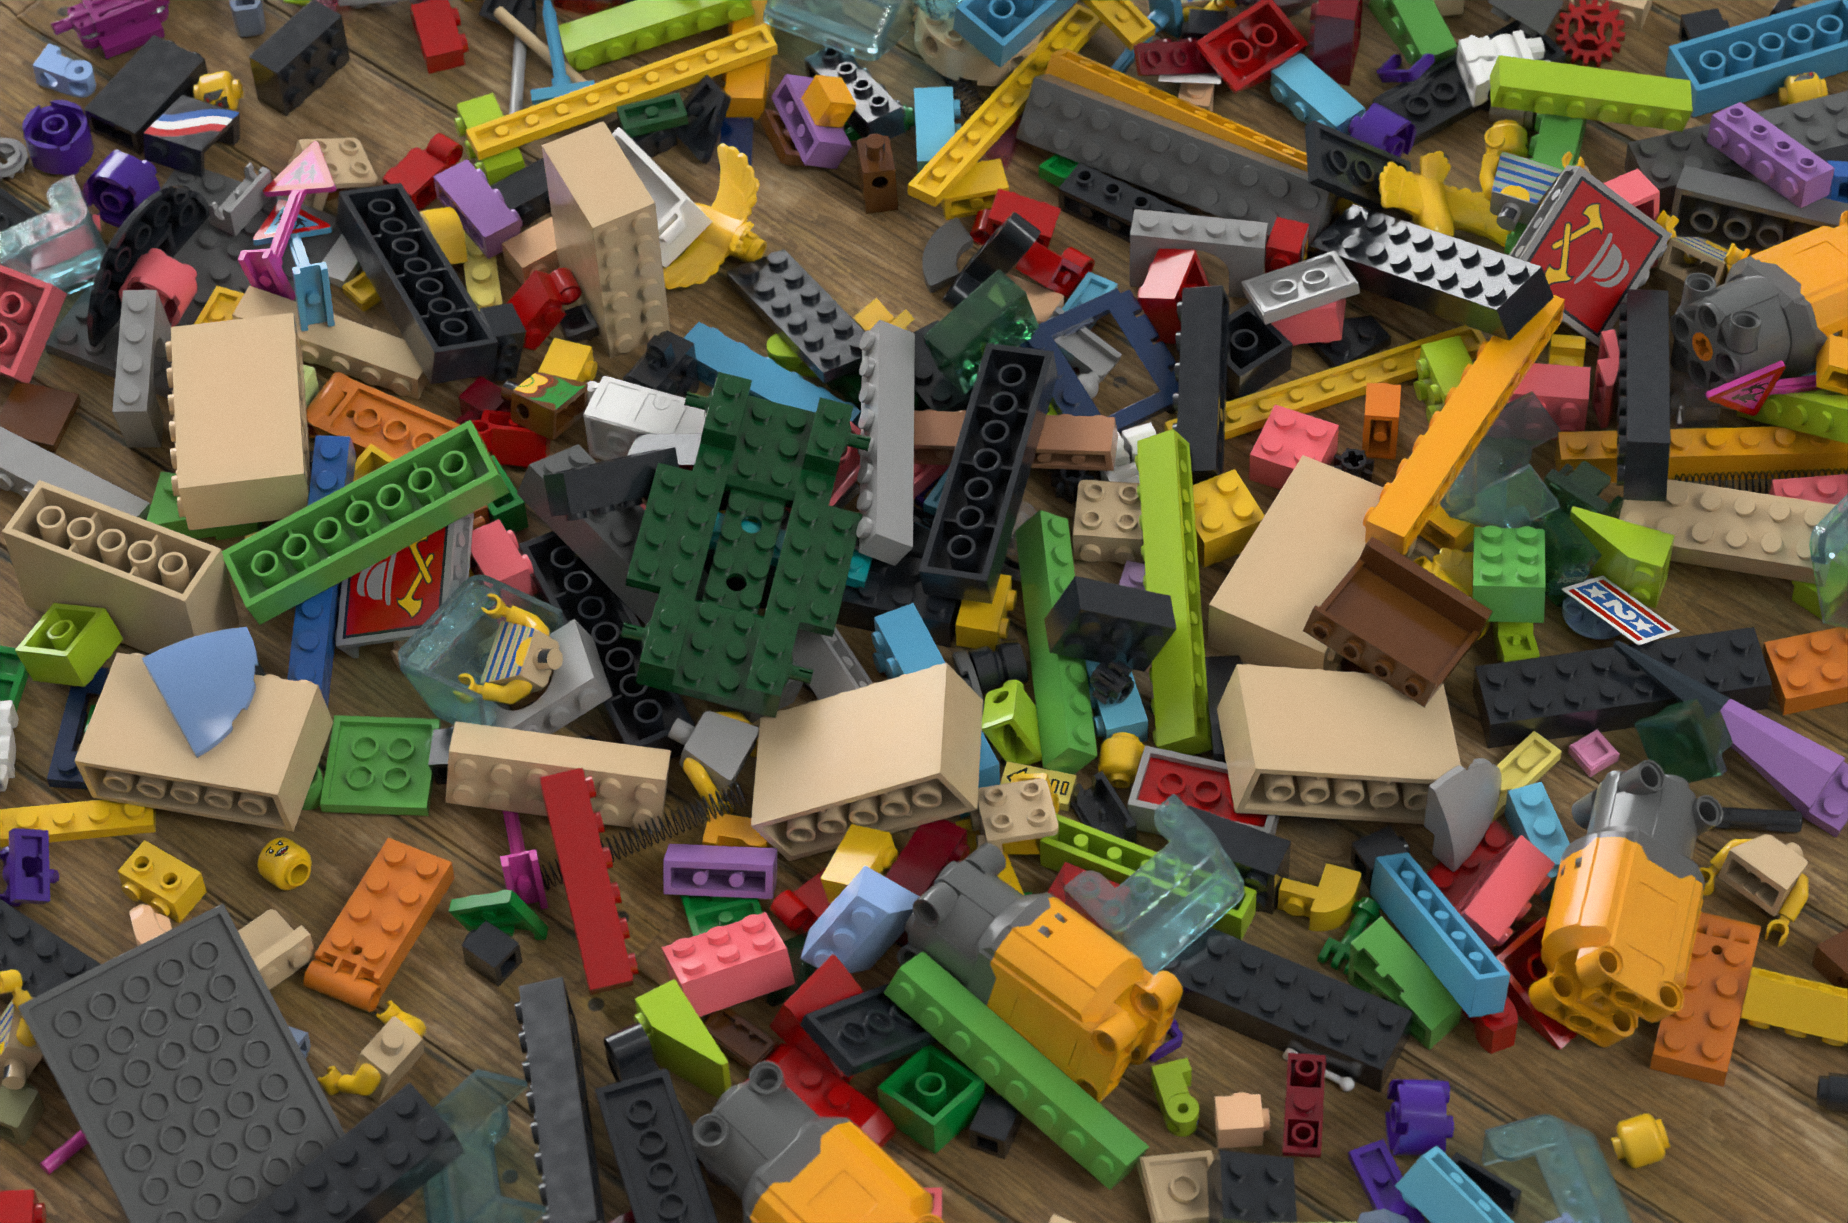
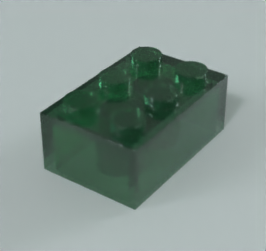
(991, 314)

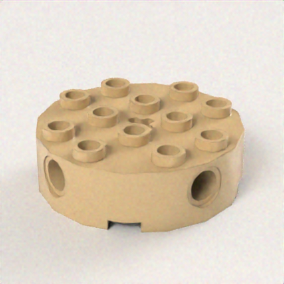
(956, 57)

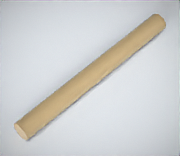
(532, 41)

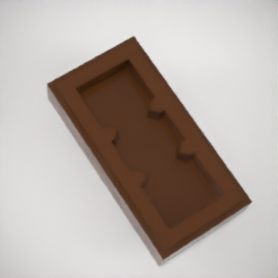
(739, 1038)

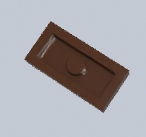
(780, 138)

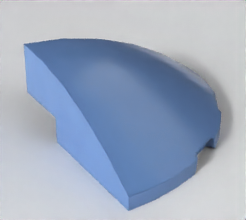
(206, 683)

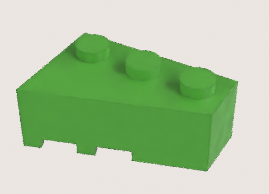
(1415, 28)
(165, 513)
(1392, 971)

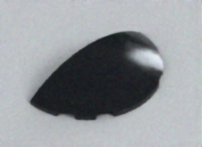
(159, 222)

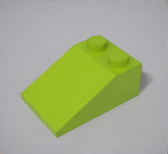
(1631, 554)
(681, 1039)

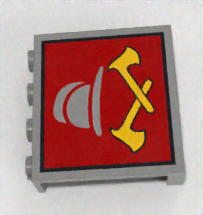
(1590, 249)
(404, 589)

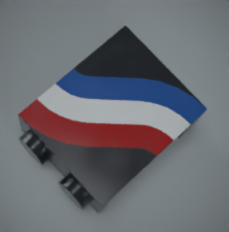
(187, 132)

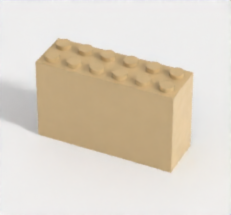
(607, 236)
(238, 421)
(1291, 566)
(145, 575)
(1332, 745)
(869, 760)
(251, 777)

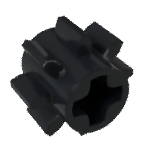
(1355, 463)
(1067, 482)
(1112, 682)

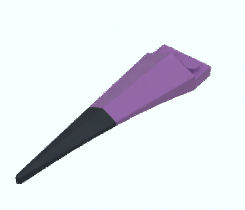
(1797, 767)

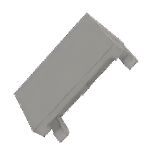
(242, 202)

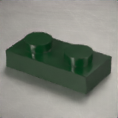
(652, 115)

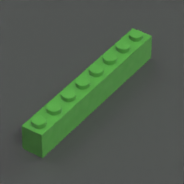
(1058, 680)
(1016, 1070)

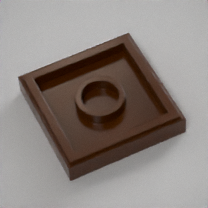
(39, 413)

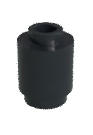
(1833, 1092)

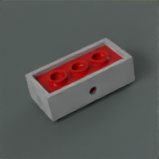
(1194, 781)

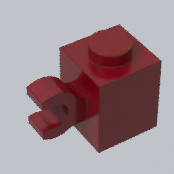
(480, 396)

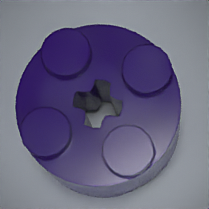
(1384, 130)
(58, 138)
(120, 186)
(1418, 1116)

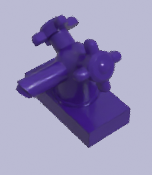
(27, 867)

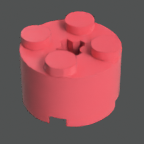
(169, 277)

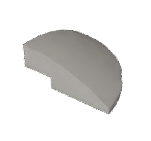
(1461, 810)

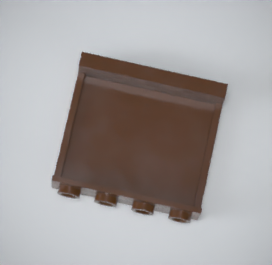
(1398, 622)

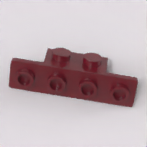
(1170, 58)

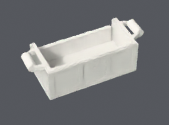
(677, 215)
(624, 409)

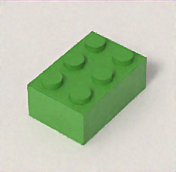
(1510, 572)

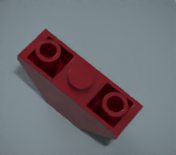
(1304, 1105)

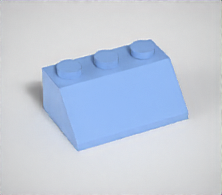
(860, 922)

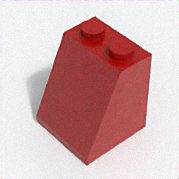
(823, 988)

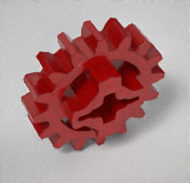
(1600, 24)

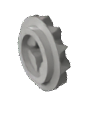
(15, 154)

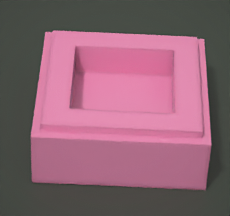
(1593, 753)

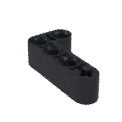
(999, 252)
(631, 1056)

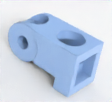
(63, 73)

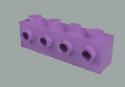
(1770, 155)

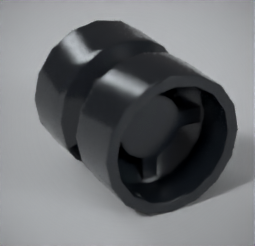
(999, 665)

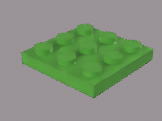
(379, 766)

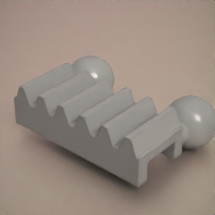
(1089, 354)

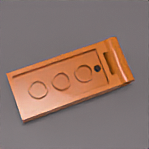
(371, 417)
(1809, 669)
(379, 925)
(1702, 1034)

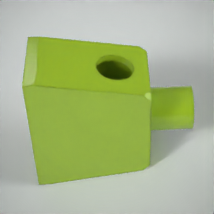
(1012, 723)

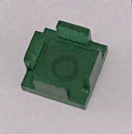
(1581, 489)
(1567, 554)
(1686, 741)

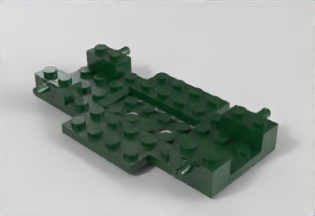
(767, 461)

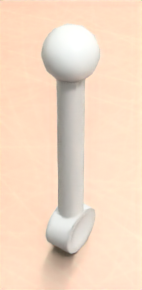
(1345, 1083)

